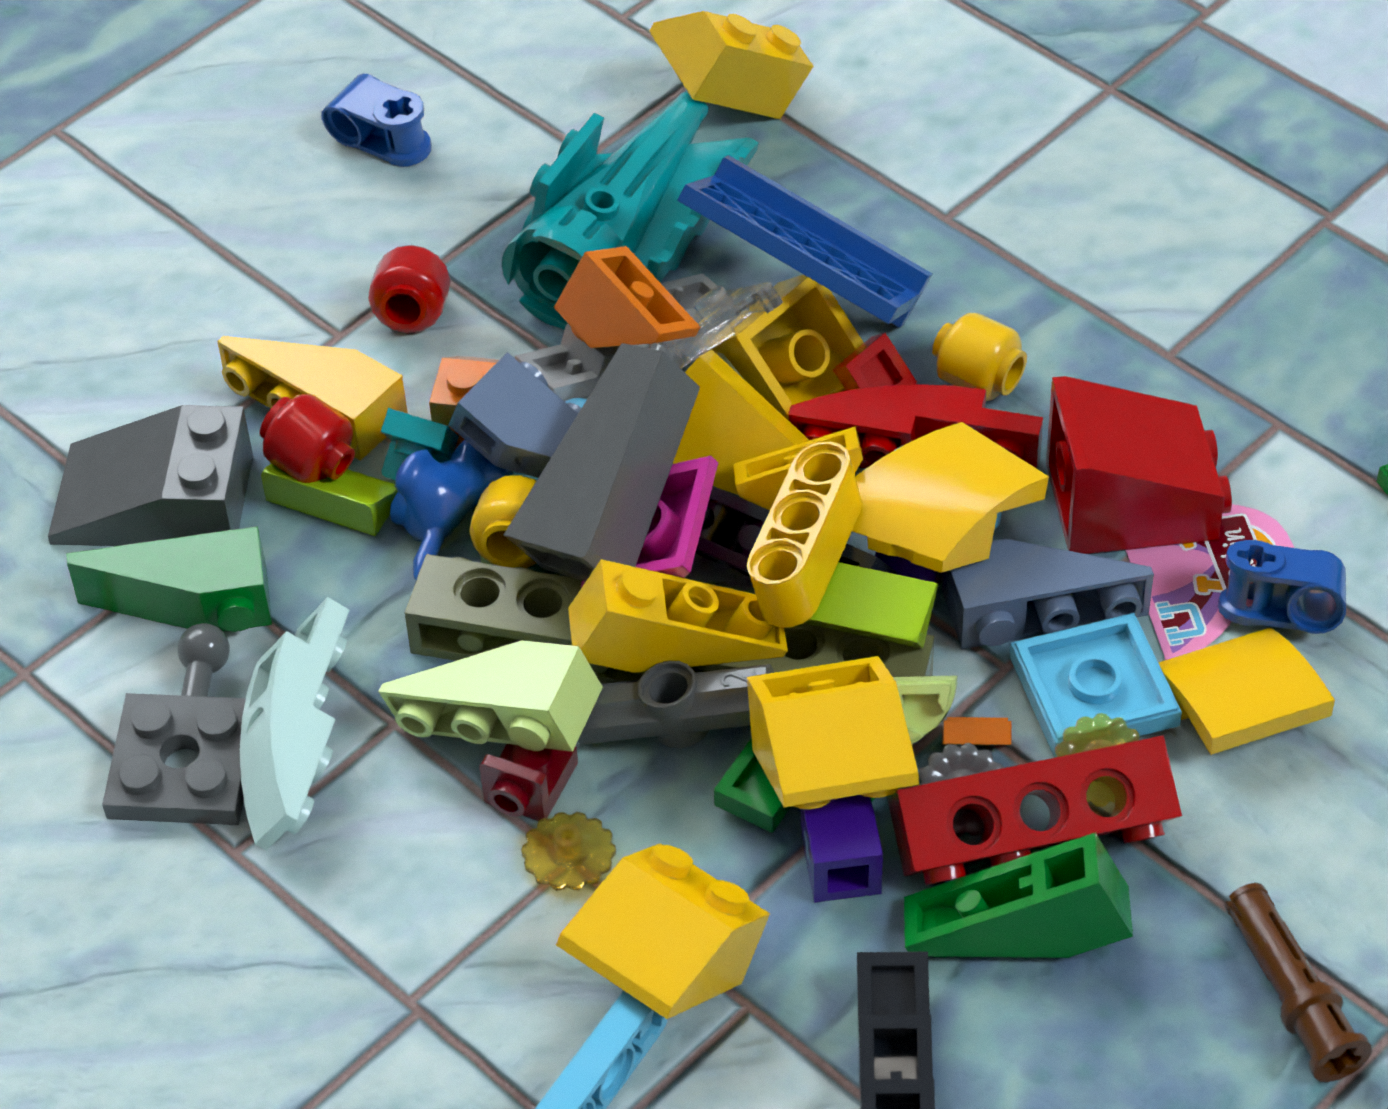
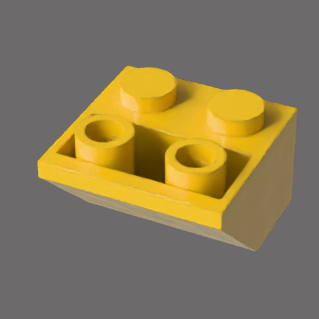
(831, 732)

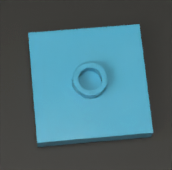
(1093, 672)

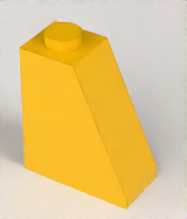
(730, 421)

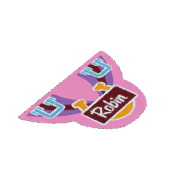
(1194, 575)

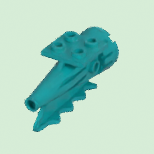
(615, 202)

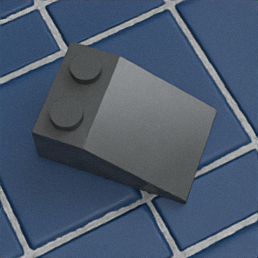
(155, 479)

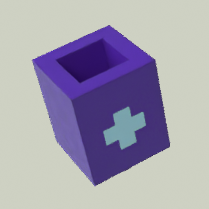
(842, 849)

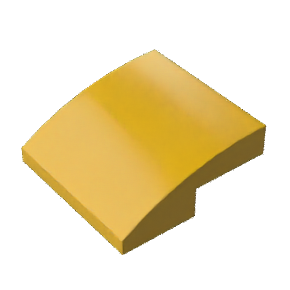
(1246, 689)

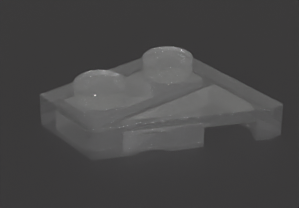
(718, 315)

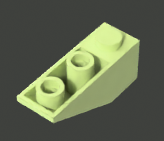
(508, 695)

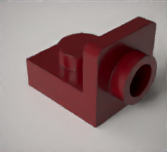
(526, 780)

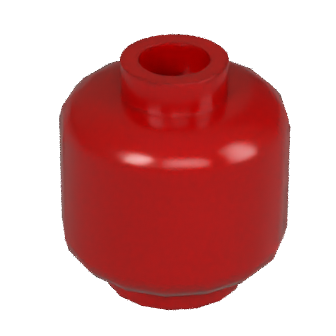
(409, 289)
(307, 439)

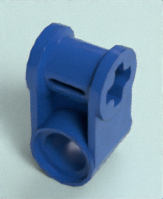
(379, 121)
(1282, 587)

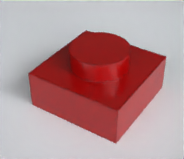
(874, 365)

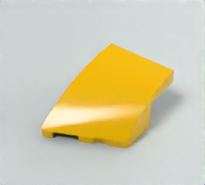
(942, 497)

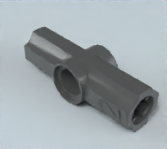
(671, 705)

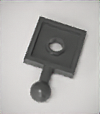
(158, 725)

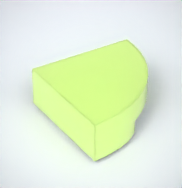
(925, 702)

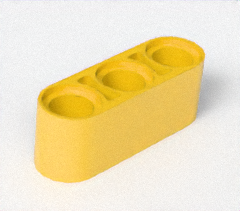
(804, 534)

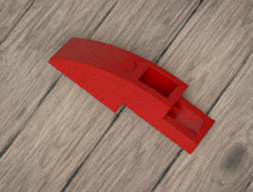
(901, 413)

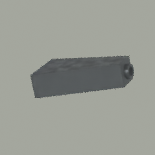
(609, 466)

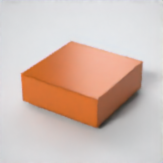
(976, 731)

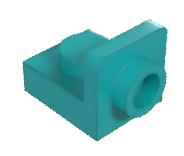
(414, 434)

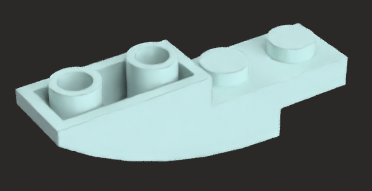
(284, 729)

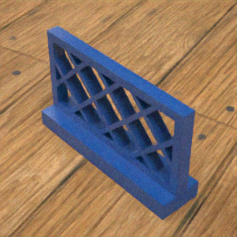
(809, 240)

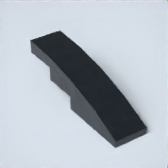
(894, 1031)

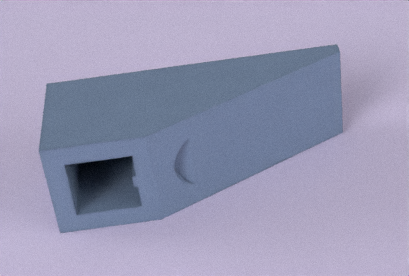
(514, 417)
(1040, 591)

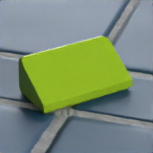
(349, 501)
(877, 605)

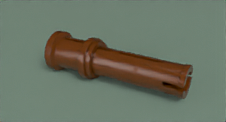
(1308, 1005)

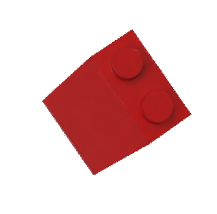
(1131, 469)

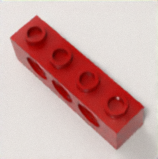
(1134, 772)

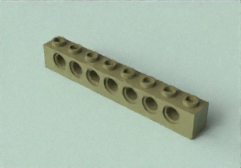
(478, 607)

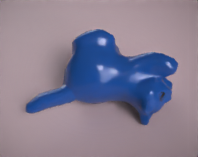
(439, 495)

